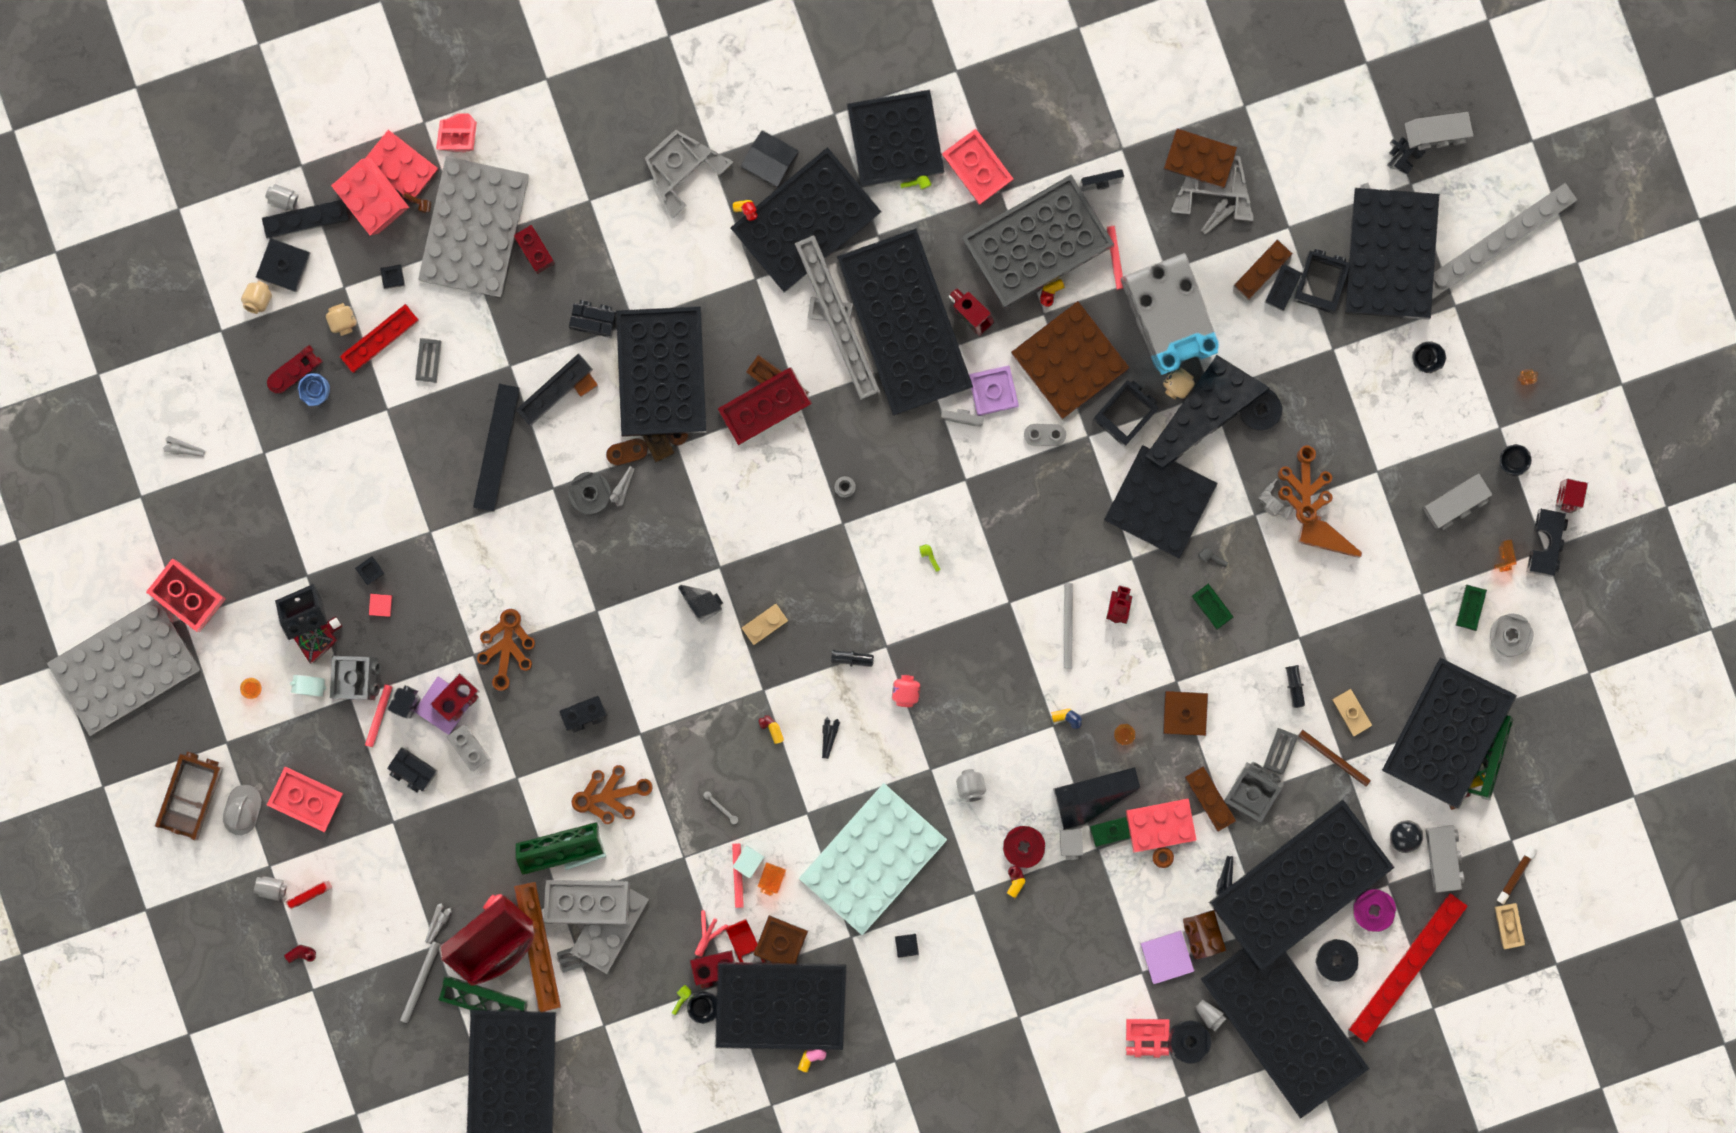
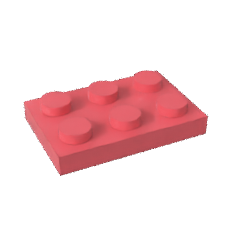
(402, 165)
(977, 166)
(305, 799)
(1161, 825)

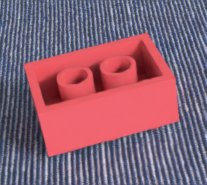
(370, 196)
(186, 595)

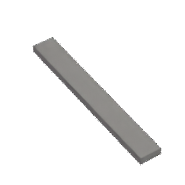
(837, 317)

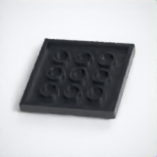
(895, 138)
(1160, 503)

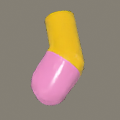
(809, 1056)

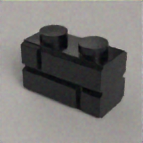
(592, 319)
(404, 702)
(411, 769)

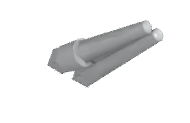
(1218, 215)
(180, 447)
(620, 491)
(439, 919)

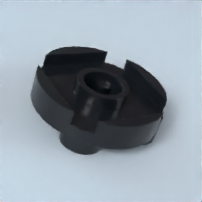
(1265, 420)
(1337, 972)
(1180, 1033)

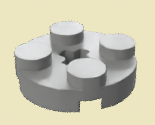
(1505, 624)

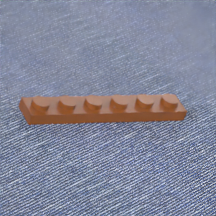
(539, 951)

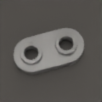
(1045, 434)

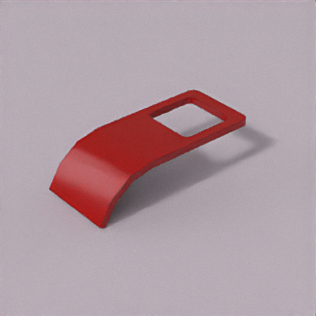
(742, 938)

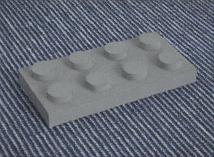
(586, 902)
(602, 943)

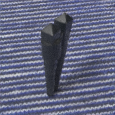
(829, 734)
(1226, 875)

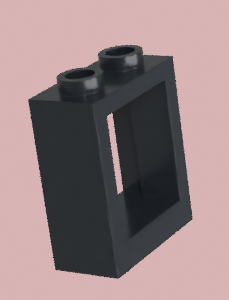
(1316, 302)
(1114, 431)
(309, 607)

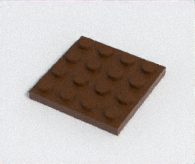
(1070, 360)

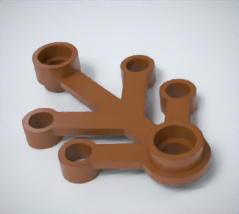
(1304, 487)
(506, 645)
(608, 795)

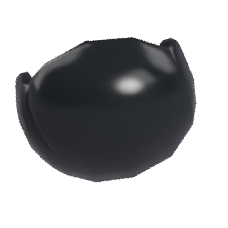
(1428, 357)
(1515, 460)
(1406, 836)
(702, 1007)

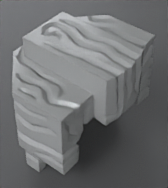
(1273, 503)

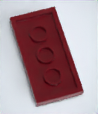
(764, 405)

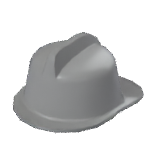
(242, 809)

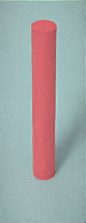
(1115, 257)
(378, 715)
(738, 884)

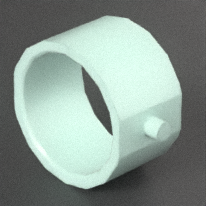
(308, 685)

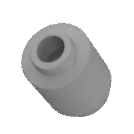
(281, 197)
(270, 888)

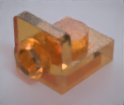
(1507, 553)
(771, 879)

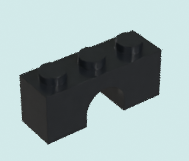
(1552, 525)

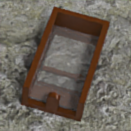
(189, 795)

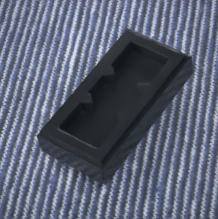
(1283, 287)

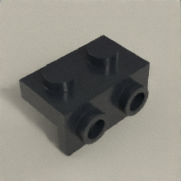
(582, 713)

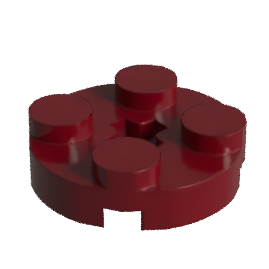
(1012, 843)

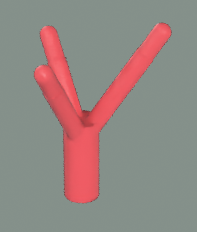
(706, 937)

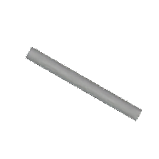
(1068, 624)
(420, 982)

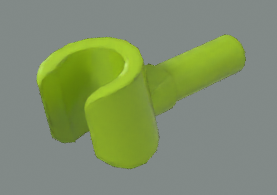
(923, 182)
(926, 550)
(684, 993)

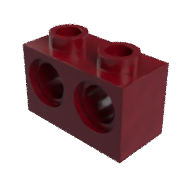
(534, 249)
(1571, 495)
(451, 693)
(712, 963)

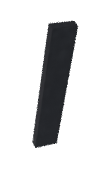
(496, 447)

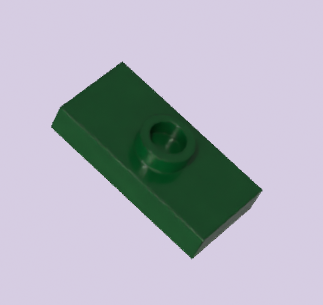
(1212, 606)
(1471, 607)
(1110, 831)

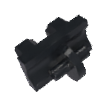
(1400, 153)

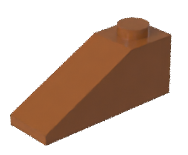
(1324, 536)

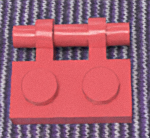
(1147, 1030)

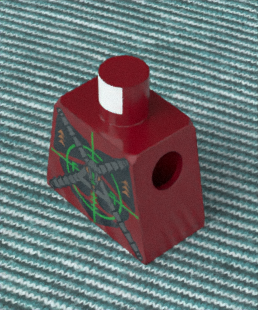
(977, 316)
(318, 641)

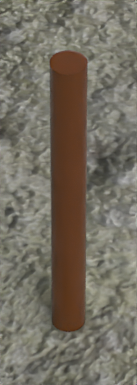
(1334, 758)

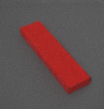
(379, 338)

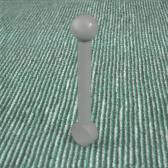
(708, 796)

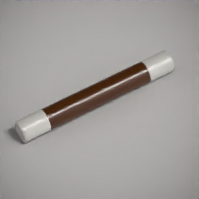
(1516, 875)

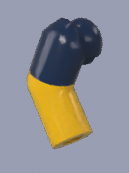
(1068, 715)

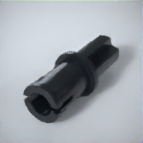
(852, 658)
(1295, 686)

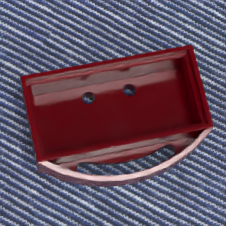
(488, 941)

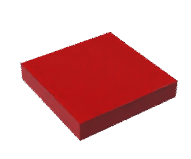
(309, 894)

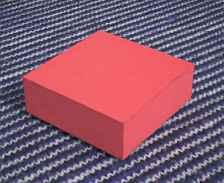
(380, 605)

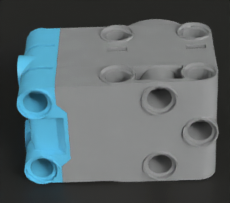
(1170, 313)

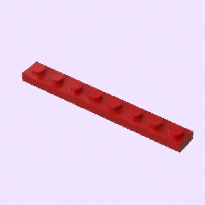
(1407, 967)

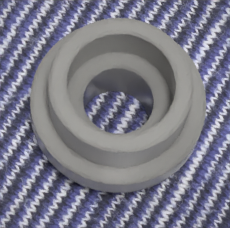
(850, 482)

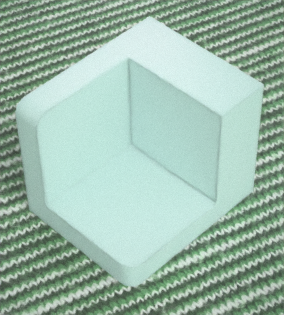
(748, 861)

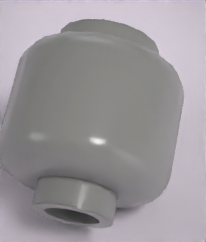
(971, 785)

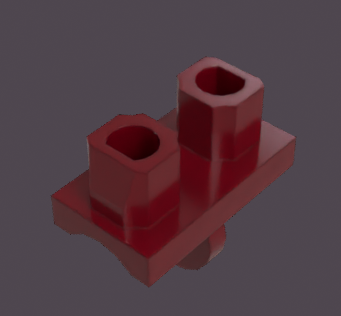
(1119, 605)

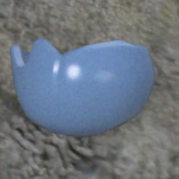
(313, 389)

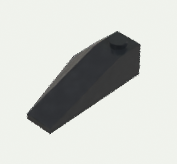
(701, 602)
(1089, 798)

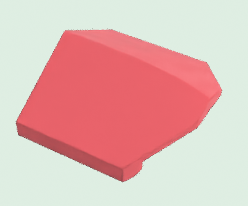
(457, 133)

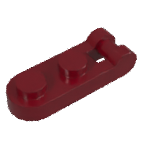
(293, 371)

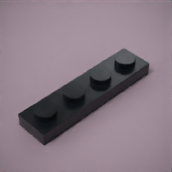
(305, 219)
(554, 389)

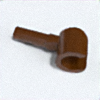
(424, 205)

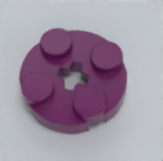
(1371, 922)

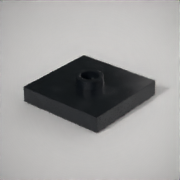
(1102, 180)
(283, 265)

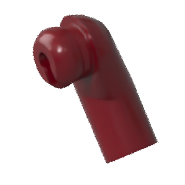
(301, 951)

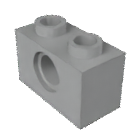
(468, 747)

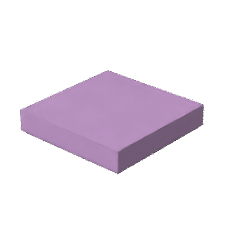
(993, 390)
(429, 713)
(1167, 957)

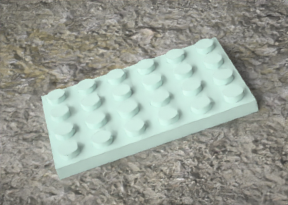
(873, 859)

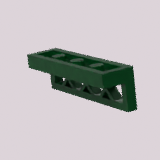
(1494, 761)
(559, 851)
(480, 991)

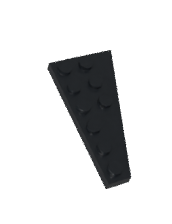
(1210, 404)

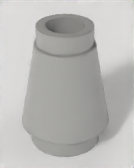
(1210, 1015)

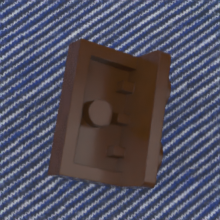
(1204, 935)

